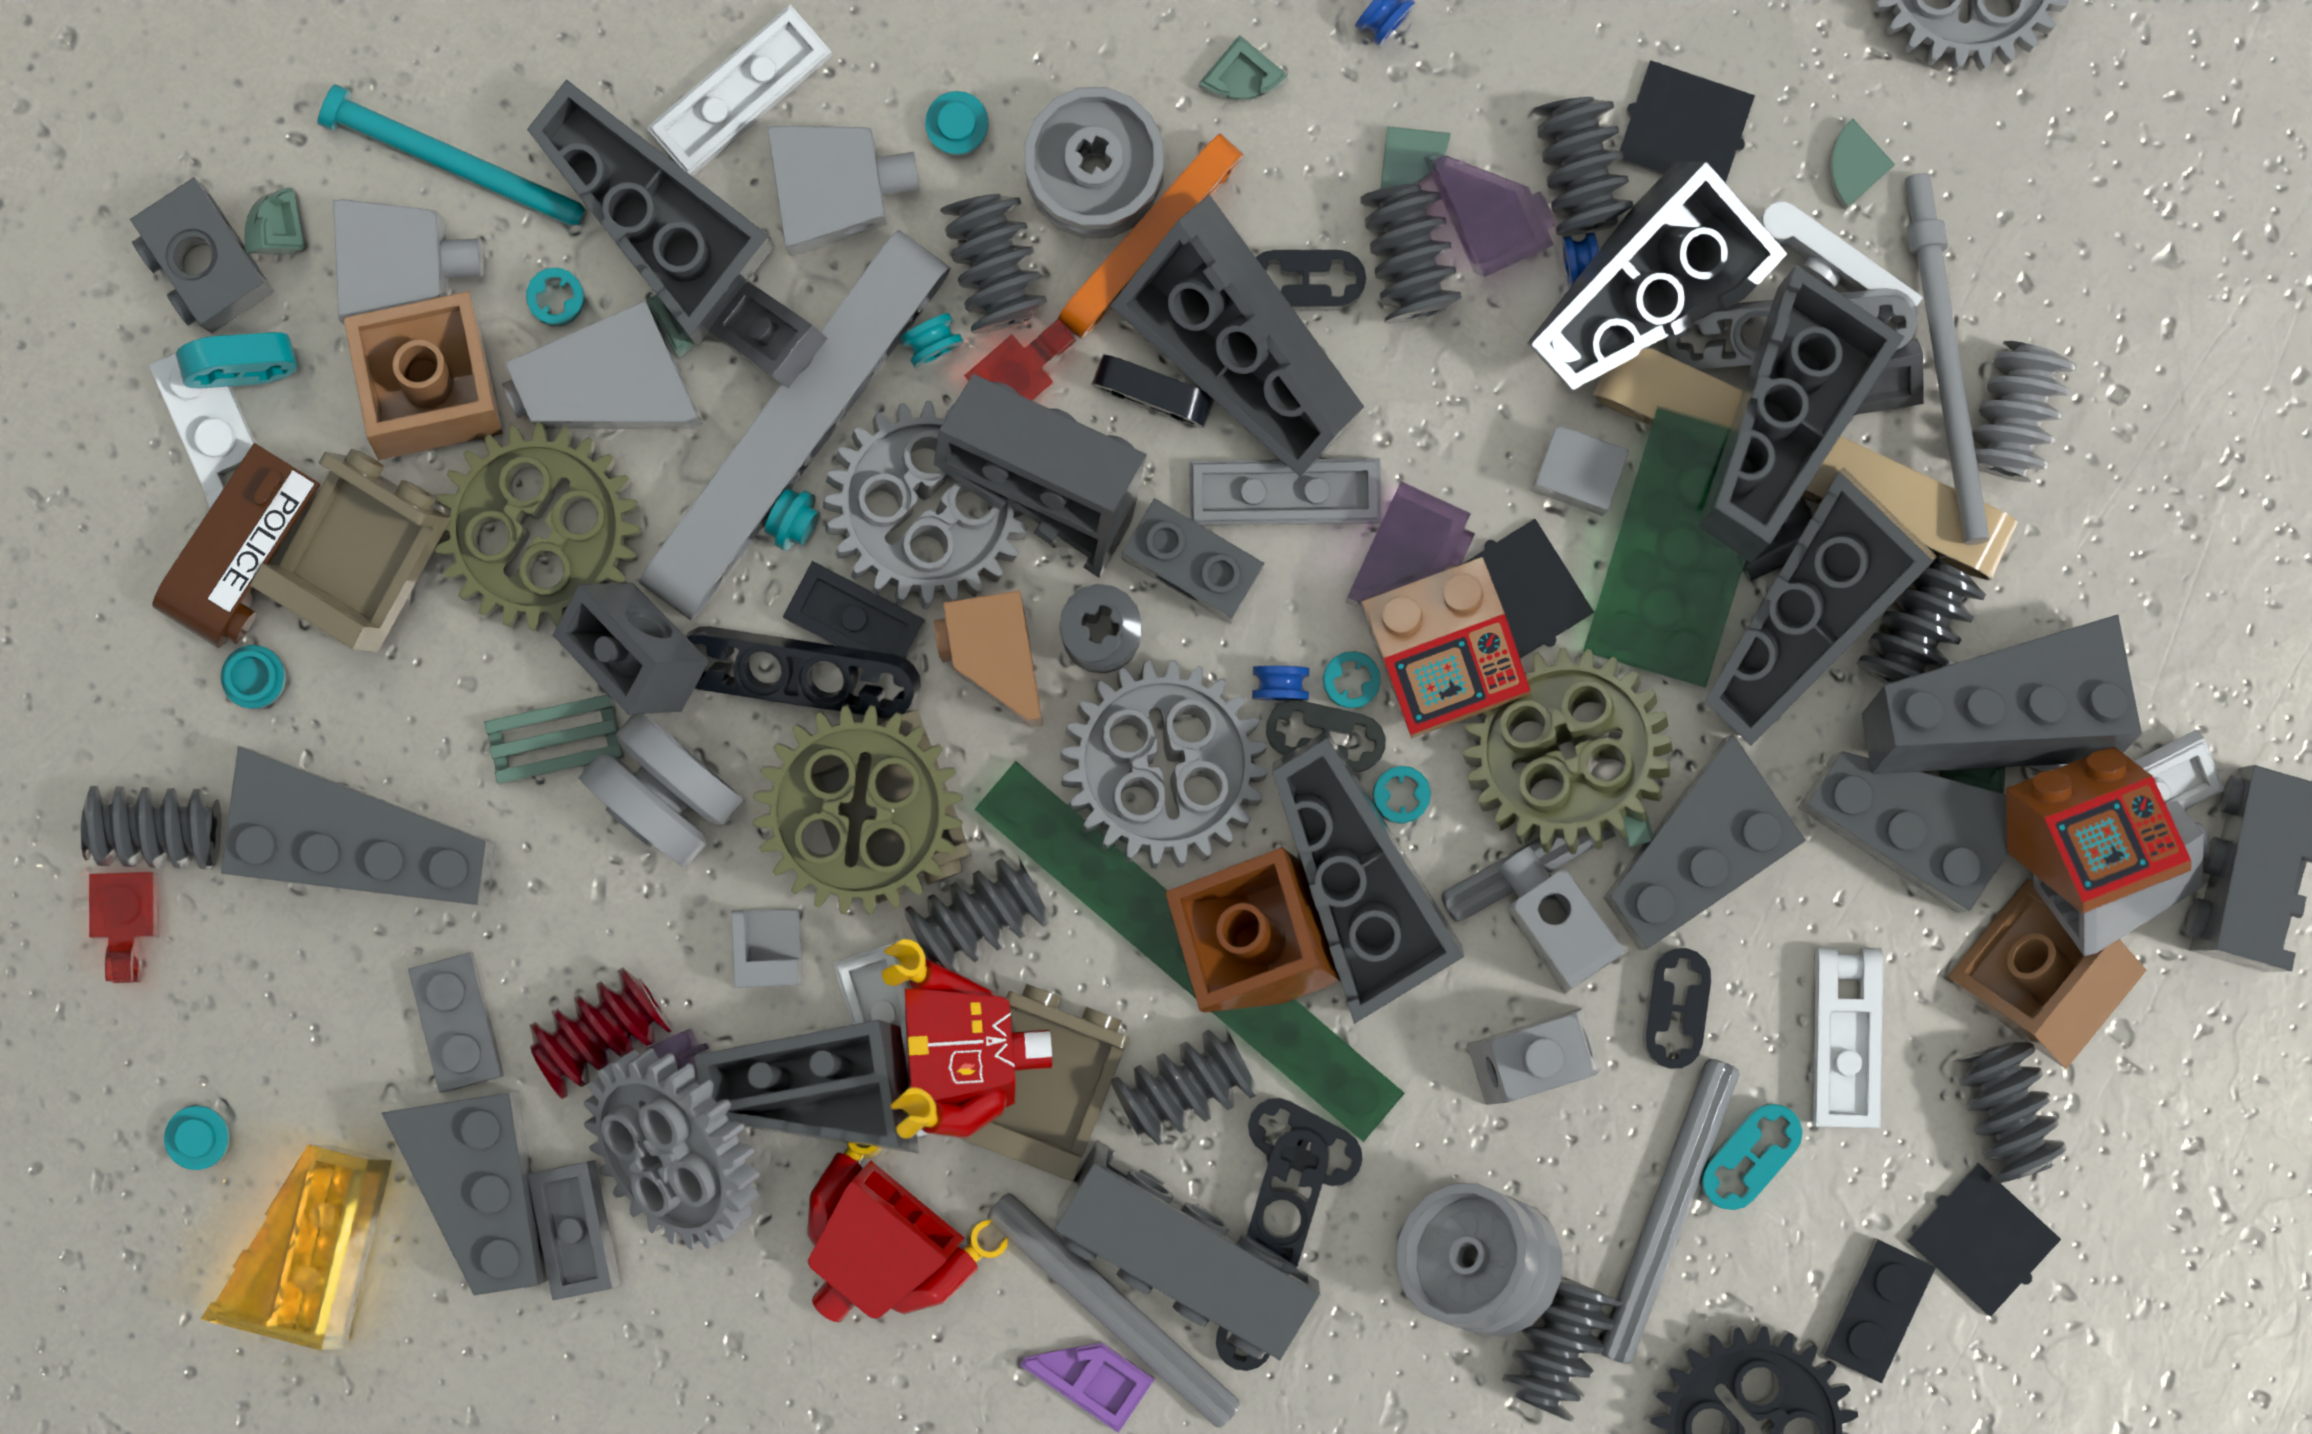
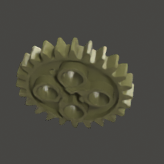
(488, 497)
(799, 800)
(1585, 803)

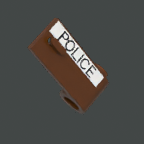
(244, 528)

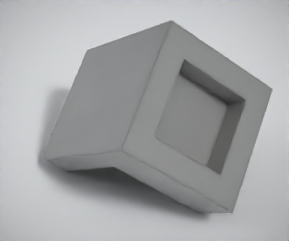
(1580, 470)
(766, 948)

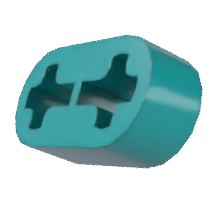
(236, 360)
(1762, 1167)

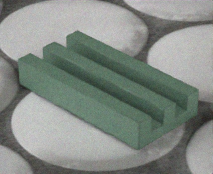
(500, 750)

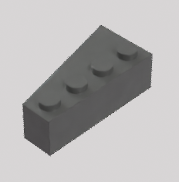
(662, 218)
(1238, 337)
(2009, 707)
(1366, 891)
(1184, 1255)

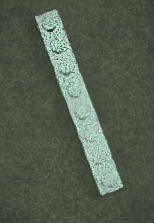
(1140, 913)

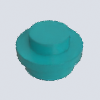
(956, 123)
(792, 519)
(253, 676)
(196, 1137)

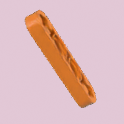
(1197, 181)

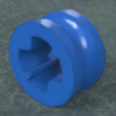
(1384, 18)
(1578, 255)
(1280, 683)

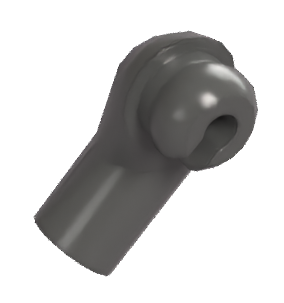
(1782, 545)

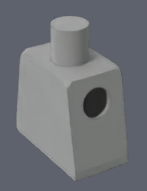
(833, 183)
(396, 256)
(1568, 949)
(1535, 1058)

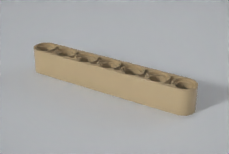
(1913, 498)

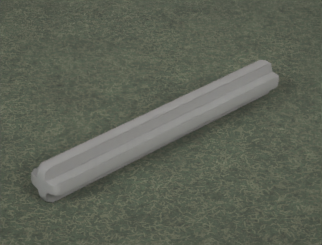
(1669, 1209)
(1114, 1310)

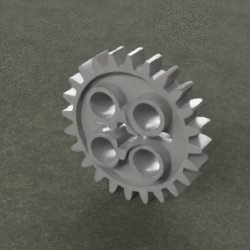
(1977, 38)
(887, 466)
(1107, 771)
(671, 1148)

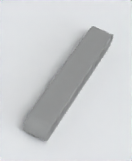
(794, 426)

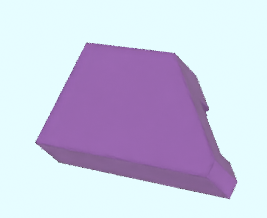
(1093, 1379)

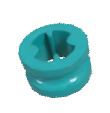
(538, 287)
(931, 340)
(1334, 670)
(1421, 794)

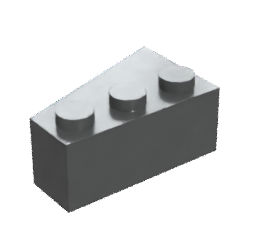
(1044, 466)
(1915, 823)
(1704, 848)
(2255, 871)
(817, 1084)
(475, 1180)

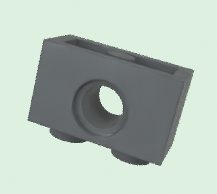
(229, 282)
(1192, 560)
(630, 648)

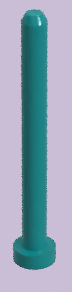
(340, 110)

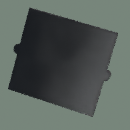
(1684, 120)
(1533, 587)
(1983, 1239)

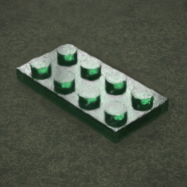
(1666, 576)

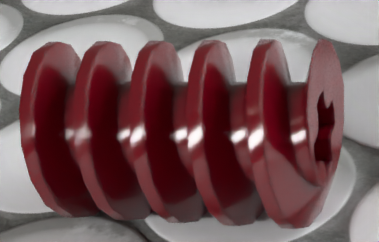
(596, 1031)

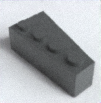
(1798, 398)
(1828, 593)
(330, 835)

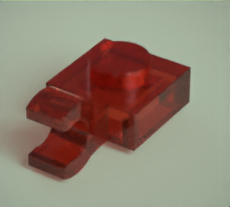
(1023, 366)
(123, 911)

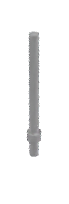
(1927, 242)

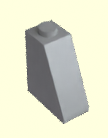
(603, 378)
(2110, 922)

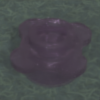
(682, 1046)

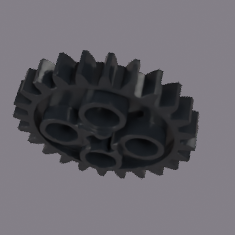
(1796, 1391)

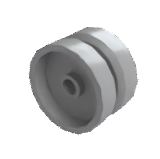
(1084, 126)
(660, 790)
(1479, 1260)

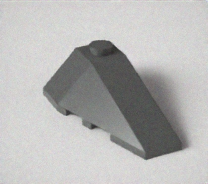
(1663, 268)

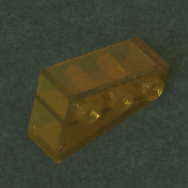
(310, 1253)

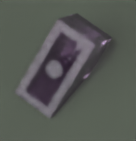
(1491, 214)
(1412, 543)

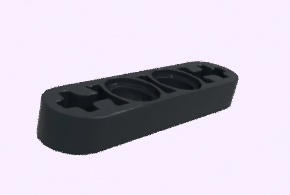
(796, 662)
(1286, 1246)

